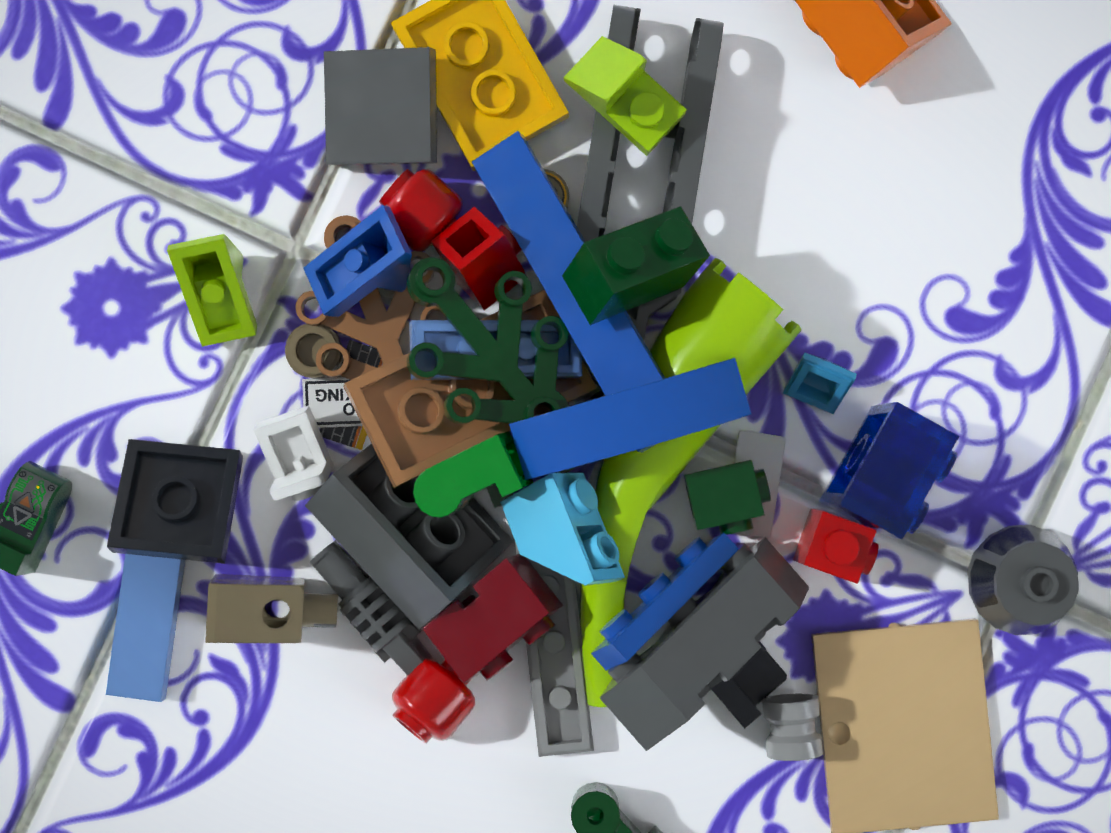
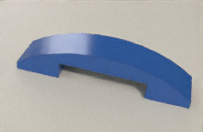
(630, 419)

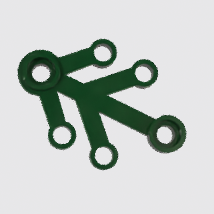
(494, 358)

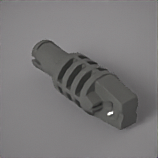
(371, 610)

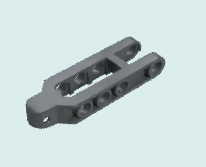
(688, 138)

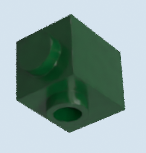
(727, 496)

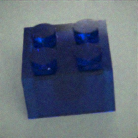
(891, 470)

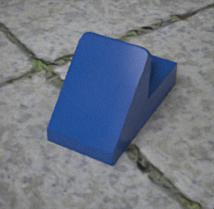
(359, 262)

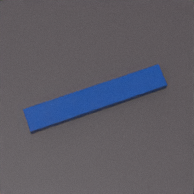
(550, 243)

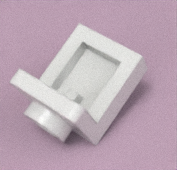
(294, 454)

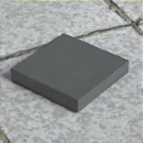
(380, 106)

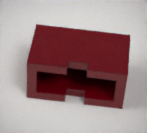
(481, 630)

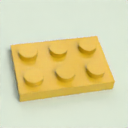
(484, 72)

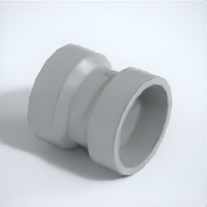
(792, 727)

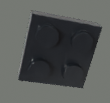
(175, 501)

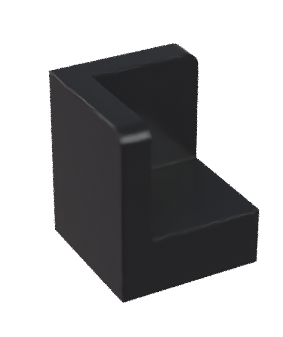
(750, 685)

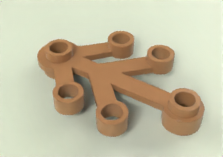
(379, 328)

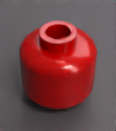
(422, 206)
(432, 701)

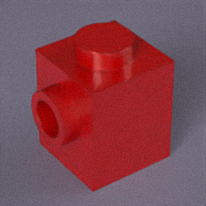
(479, 255)
(836, 546)

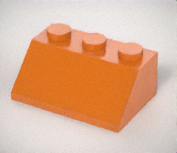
(873, 34)

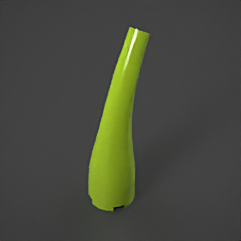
(708, 326)

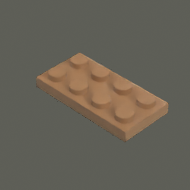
(408, 415)

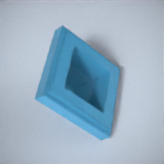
(819, 382)

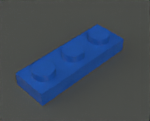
(662, 599)

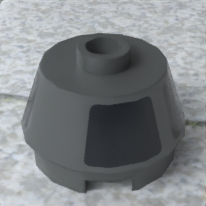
(1022, 579)

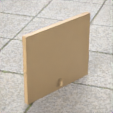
(905, 726)

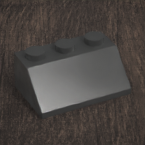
(407, 553)

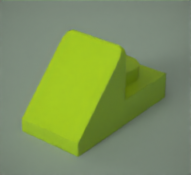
(624, 94)
(214, 288)

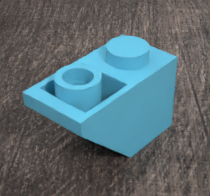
(563, 530)

